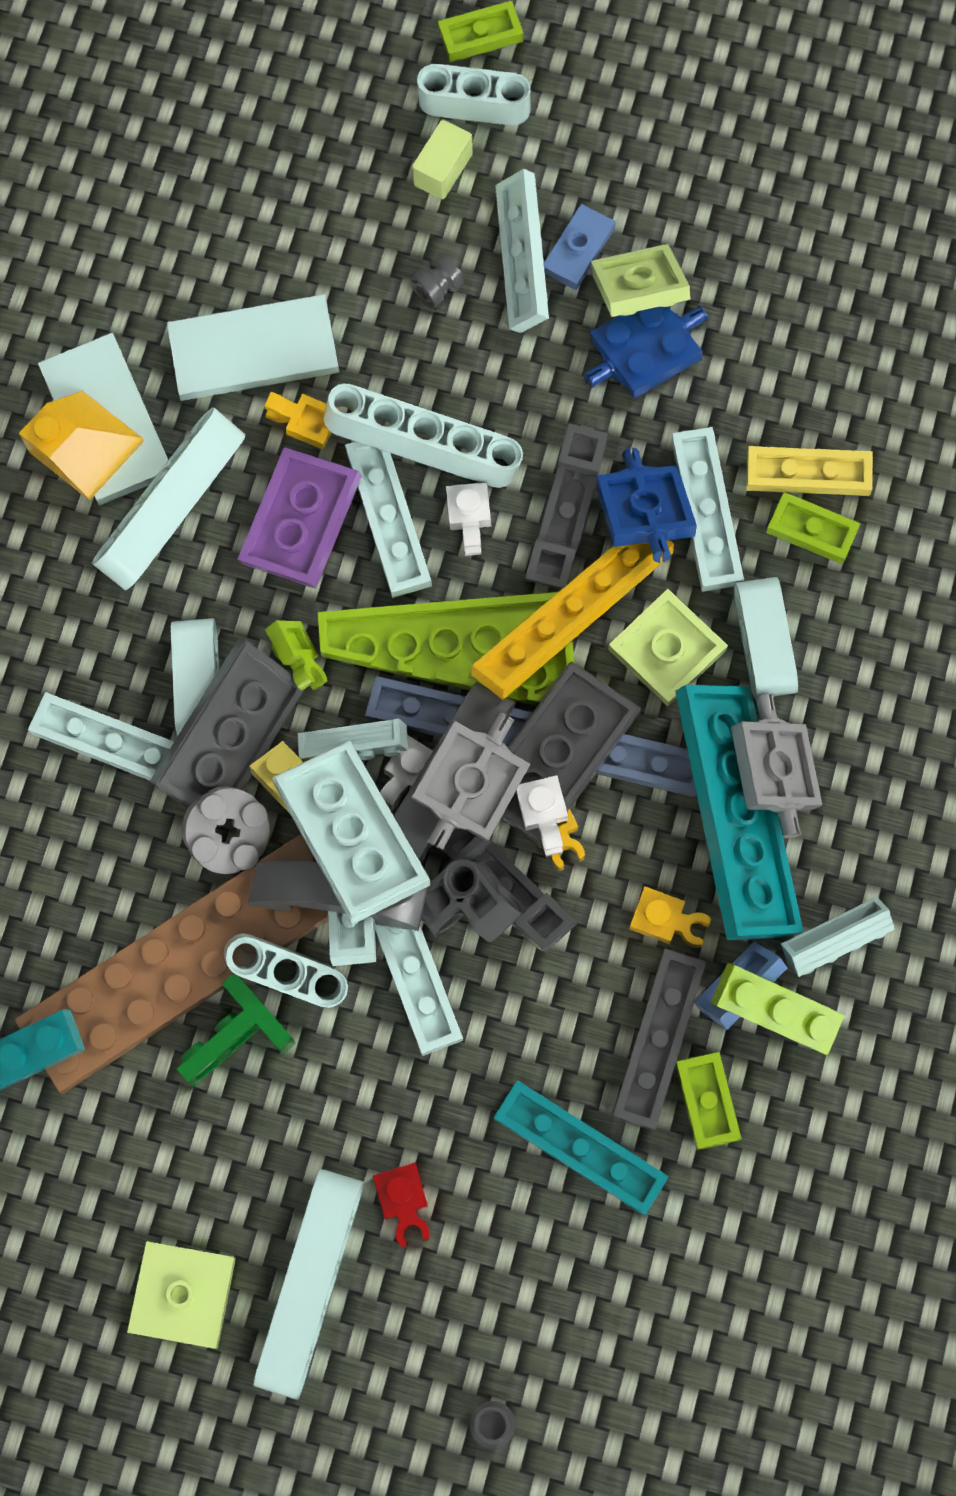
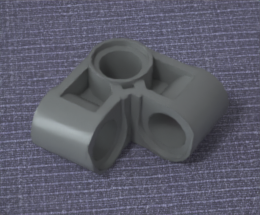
(486, 904)

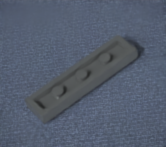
(659, 1040)

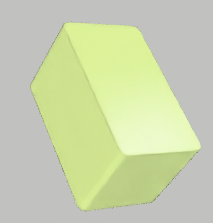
(442, 159)

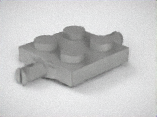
(776, 766)
(470, 780)

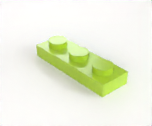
(777, 1008)

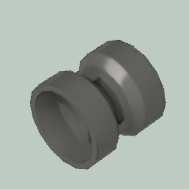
(435, 281)

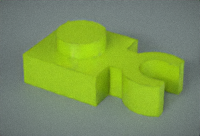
(295, 649)

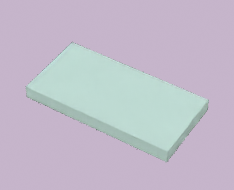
(252, 347)
(104, 376)
(351, 832)

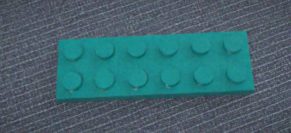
(742, 843)

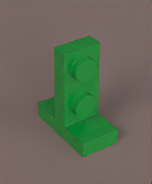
(233, 1033)

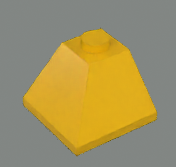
(80, 441)

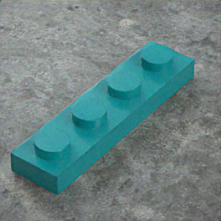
(581, 1148)

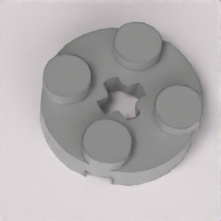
(213, 809)

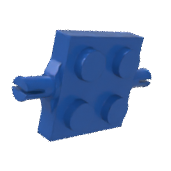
(645, 348)
(646, 505)

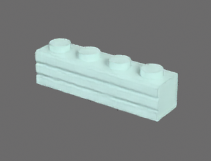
(368, 739)
(838, 936)

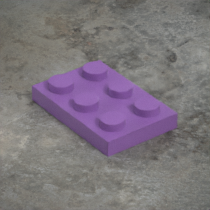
(299, 517)

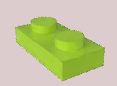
(480, 31)
(813, 528)
(708, 1101)

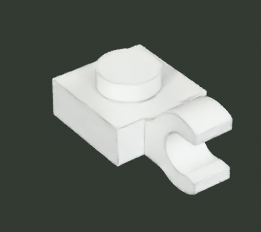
(469, 511)
(404, 771)
(543, 808)

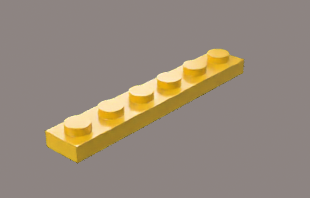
(564, 617)

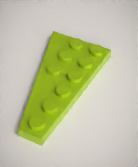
(437, 640)

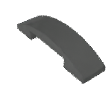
(567, 507)
(303, 884)
(543, 918)

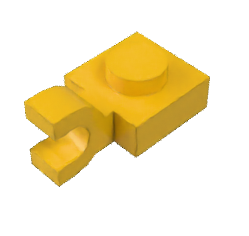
(303, 419)

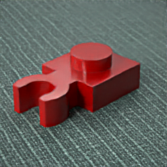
(401, 1196)

